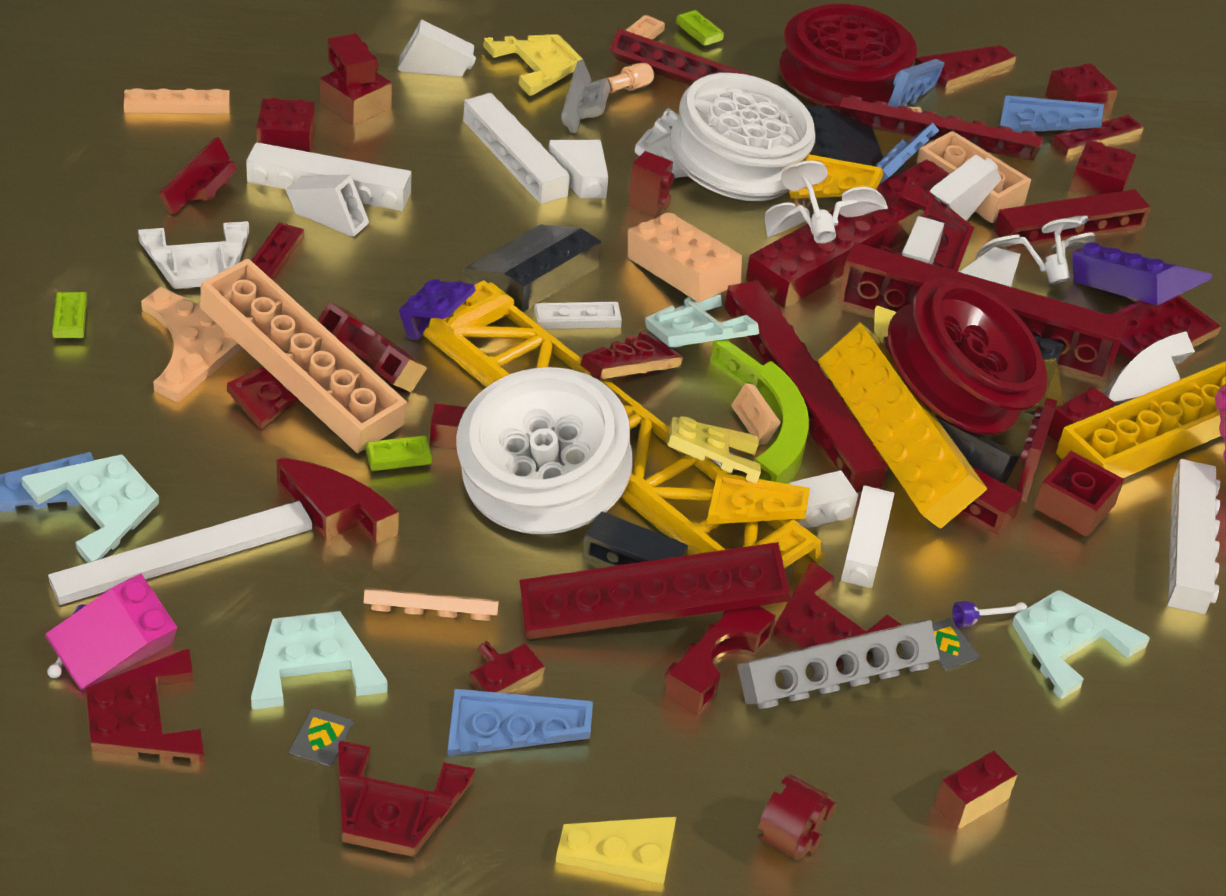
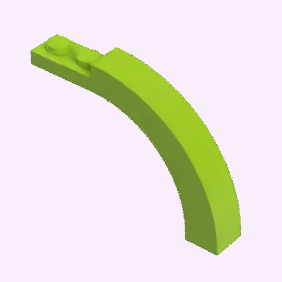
(785, 455)

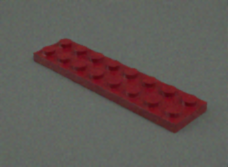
(910, 123)
(653, 590)

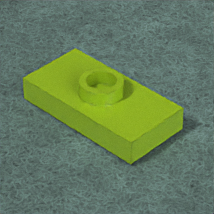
(699, 27)
(69, 315)
(398, 453)

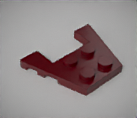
(955, 232)
(812, 621)
(127, 712)
(389, 813)

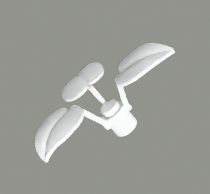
(804, 174)
(1056, 264)

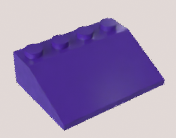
(1133, 274)

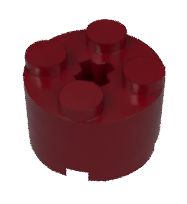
(795, 818)

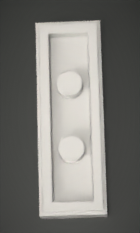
(577, 315)

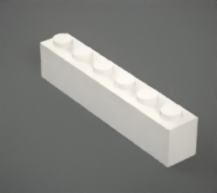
(516, 148)
(374, 183)
(1193, 537)

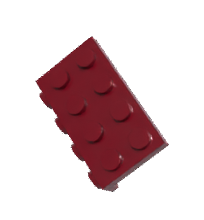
(1152, 323)

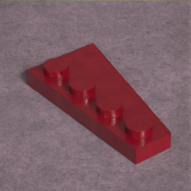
(970, 64)
(632, 357)
(261, 396)
(1034, 445)

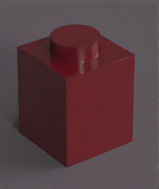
(445, 425)

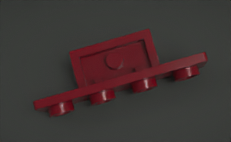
(199, 177)

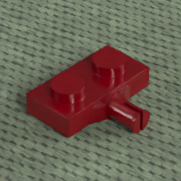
(505, 670)

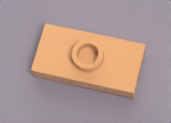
(647, 27)

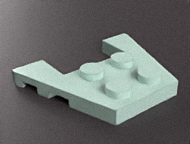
(693, 325)
(107, 490)
(1064, 626)
(313, 646)

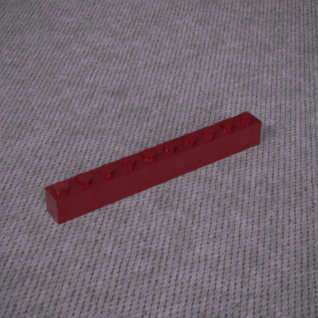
(830, 420)

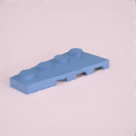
(914, 82)
(1048, 114)
(903, 151)
(14, 494)
(509, 721)

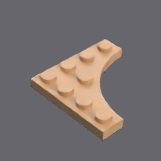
(197, 341)

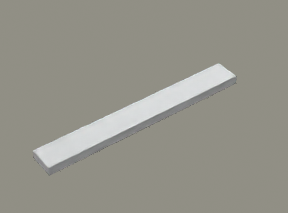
(180, 552)

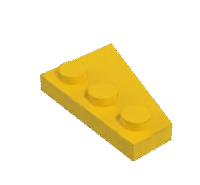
(840, 178)
(744, 501)

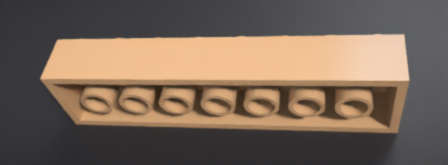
(303, 355)

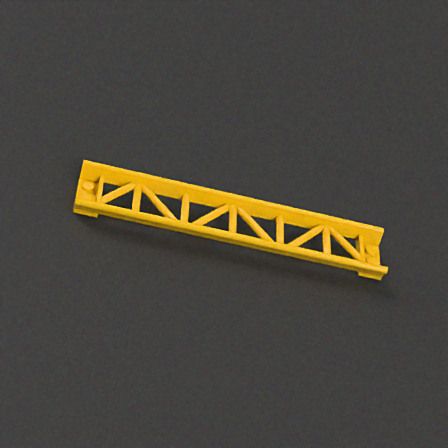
(642, 495)

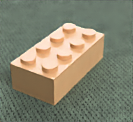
(953, 151)
(684, 256)

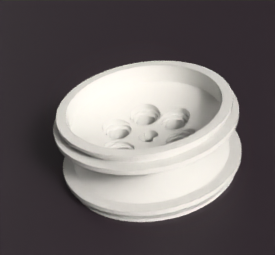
(740, 135)

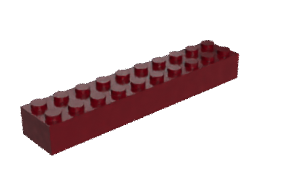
(801, 266)
(892, 281)

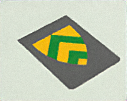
(952, 645)
(320, 736)

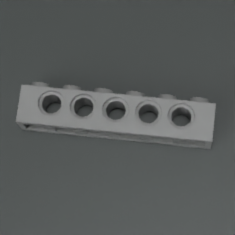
(759, 674)

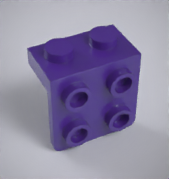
(434, 300)

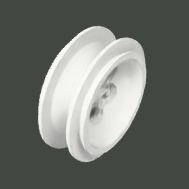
(545, 450)

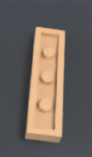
(176, 101)
(416, 603)

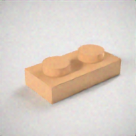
(755, 413)

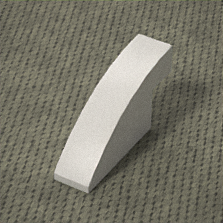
(1150, 369)

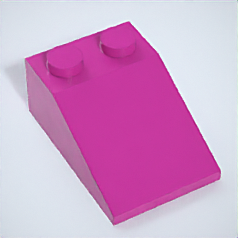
(112, 632)

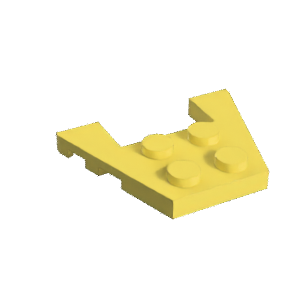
(545, 54)
(714, 442)

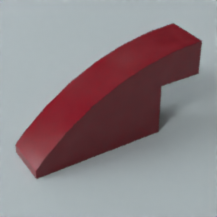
(337, 500)

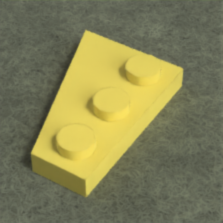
(619, 847)

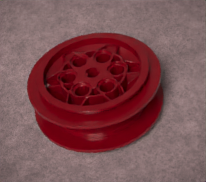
(844, 53)
(967, 356)

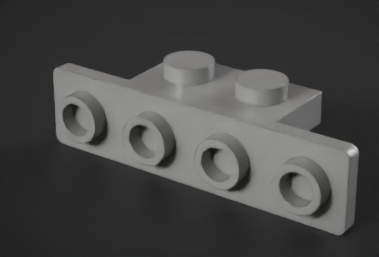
(584, 98)

